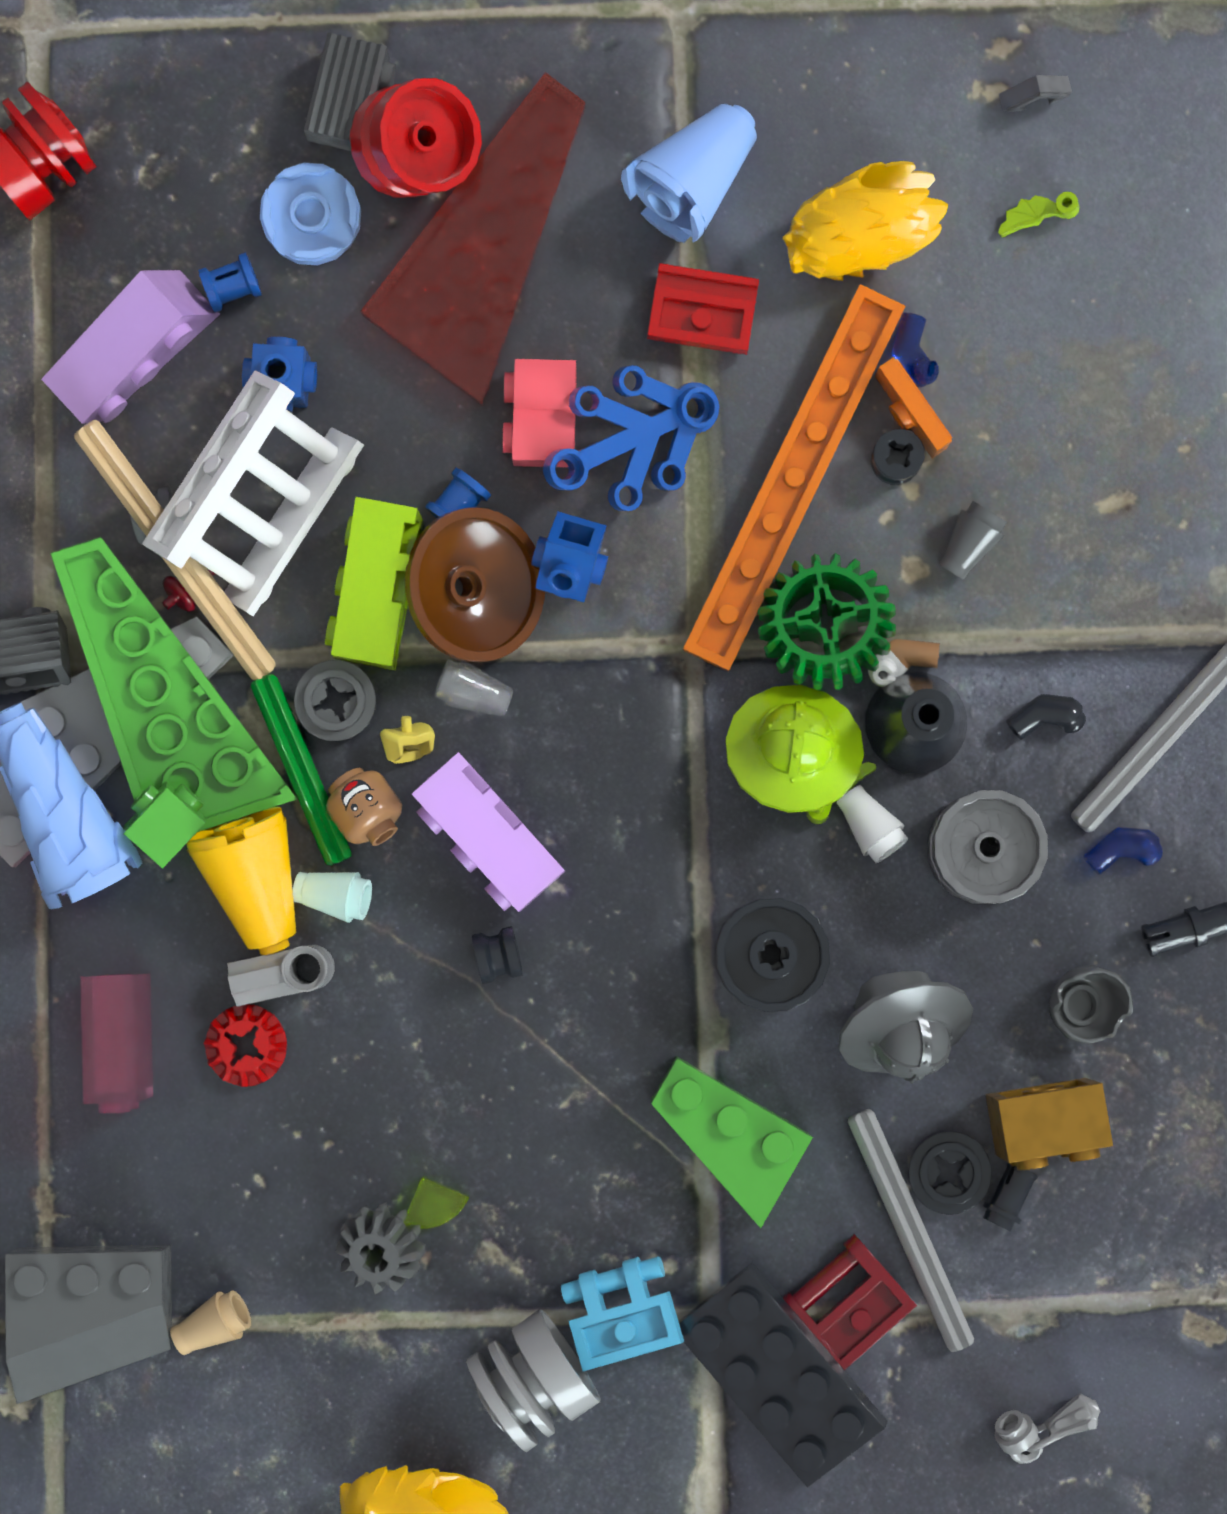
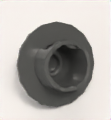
(904, 1025)

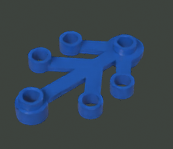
(639, 434)

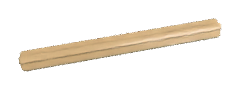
(193, 575)

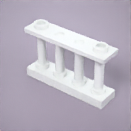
(218, 470)

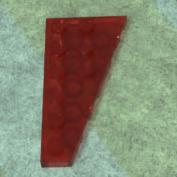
(469, 265)

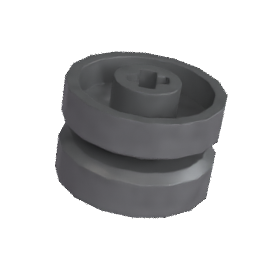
(1009, 825)

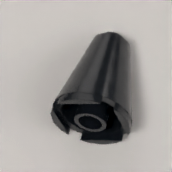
(899, 734)

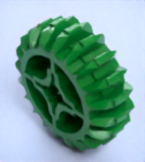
(807, 623)

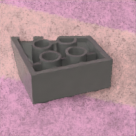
(83, 1312)

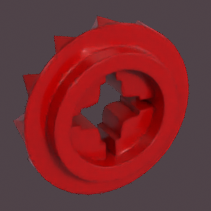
(269, 1040)

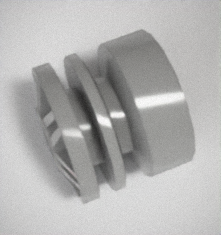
(532, 1381)

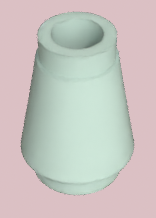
(335, 894)

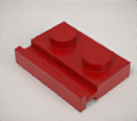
(703, 309)

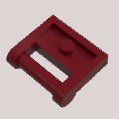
(862, 1314)

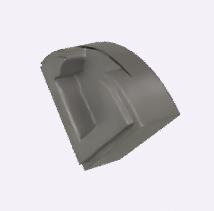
(1034, 88)

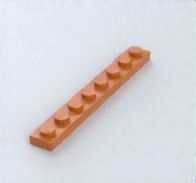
(794, 478)

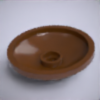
(497, 578)

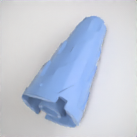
(60, 815)

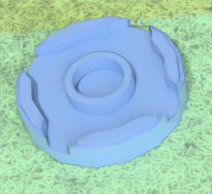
(310, 214)

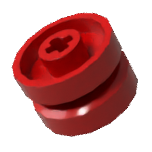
(416, 138)

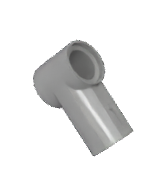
(276, 975)

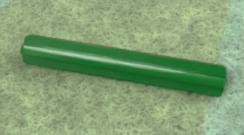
(300, 768)

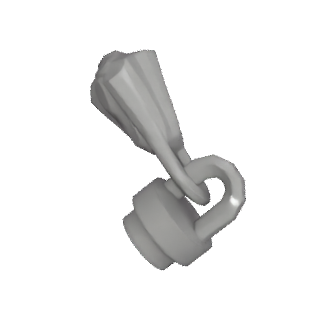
(1018, 1433)

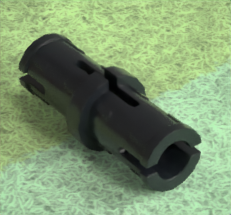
(1192, 927)

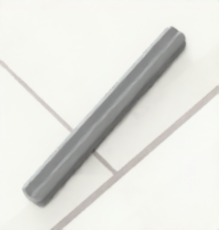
(1153, 744)
(910, 1230)

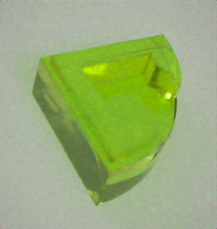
(434, 1204)

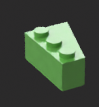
(732, 1135)

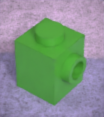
(164, 821)

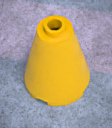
(250, 876)

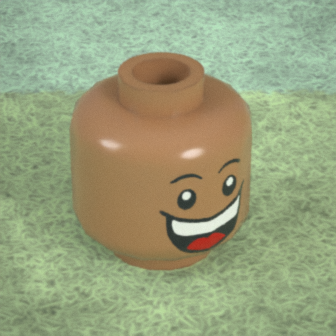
(364, 807)

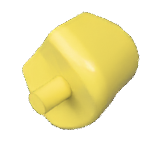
(407, 742)

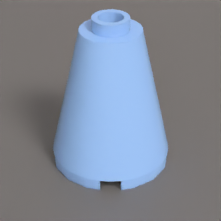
(691, 171)

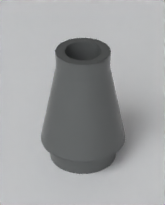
(972, 539)

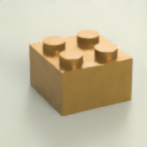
(1049, 1121)

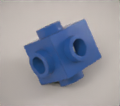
(284, 352)
(570, 557)

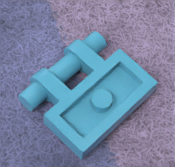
(626, 1329)

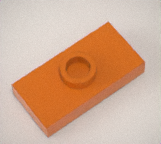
(911, 408)

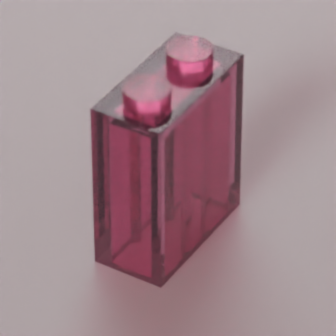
(116, 1041)

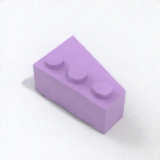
(129, 344)
(486, 834)

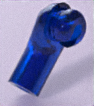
(910, 354)
(1125, 842)

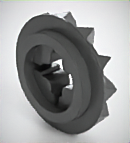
(313, 691)

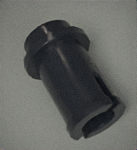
(1009, 1197)

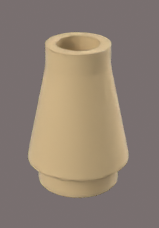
(213, 1323)

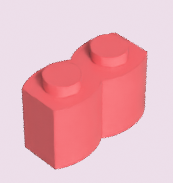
(540, 410)

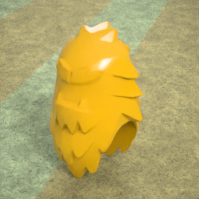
(865, 222)
(418, 1493)

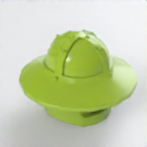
(794, 748)

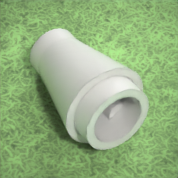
(871, 824)

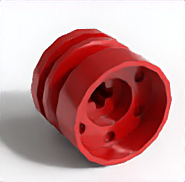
(36, 148)

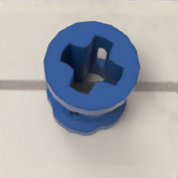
(230, 282)
(459, 494)

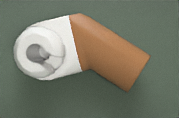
(903, 656)

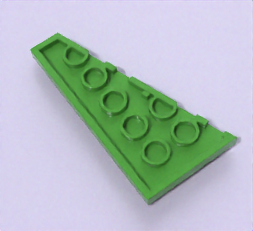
(157, 698)

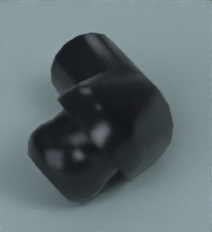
(1048, 709)

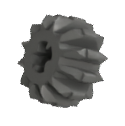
(369, 1263)

